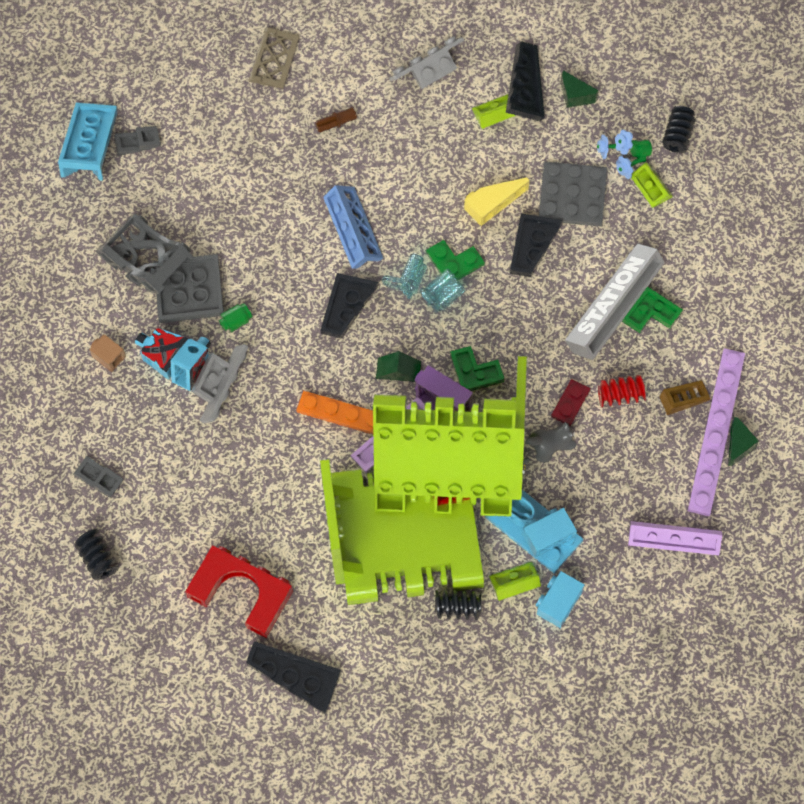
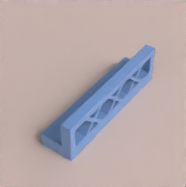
(348, 226)

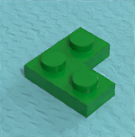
(459, 265)
(652, 306)
(473, 375)

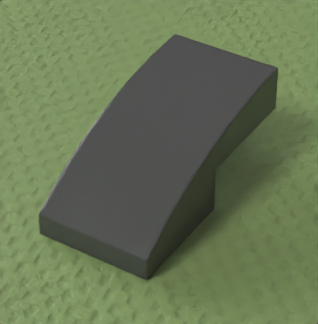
(140, 140)
(98, 477)

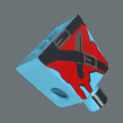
(160, 349)
(189, 362)

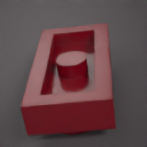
(570, 402)

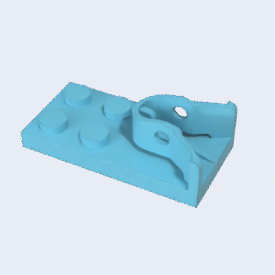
(87, 139)
(523, 512)

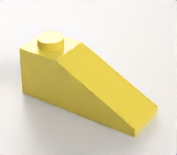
(492, 199)

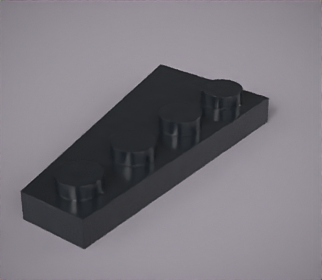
(525, 89)
(298, 675)

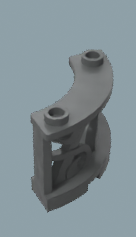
(160, 271)

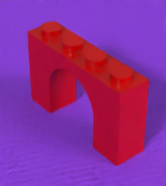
(221, 566)

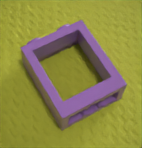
(434, 384)

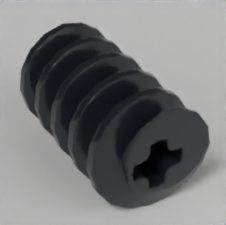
(679, 129)
(94, 556)
(457, 605)

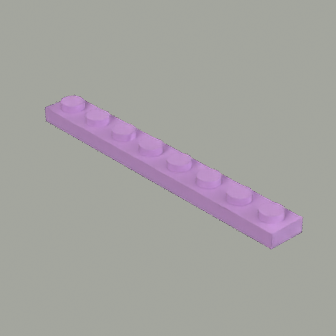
(716, 432)

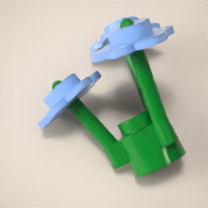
(624, 142)

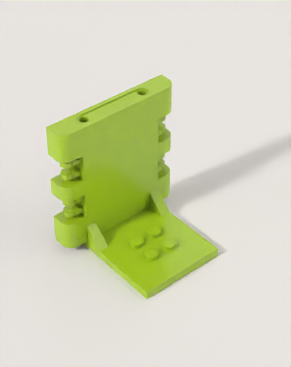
(450, 451)
(396, 544)

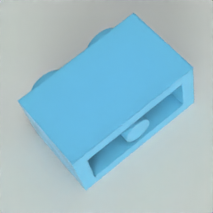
(549, 531)
(560, 599)

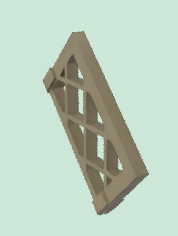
(267, 79)

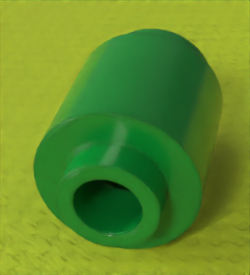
(235, 317)

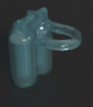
(410, 278)
(442, 291)

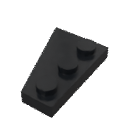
(532, 242)
(345, 303)

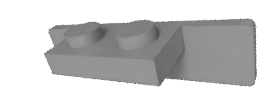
(431, 67)
(216, 379)

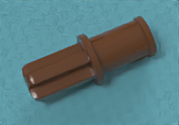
(336, 119)

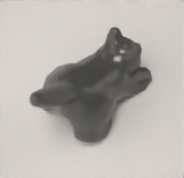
(549, 441)

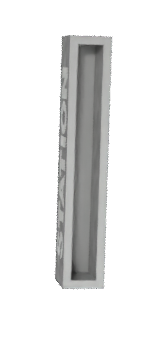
(614, 301)

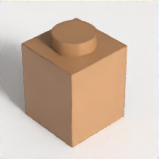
(107, 352)

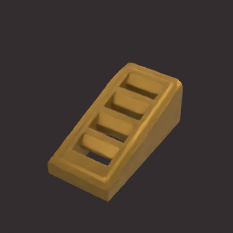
(672, 403)

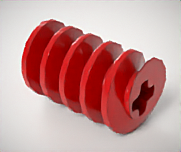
(621, 390)

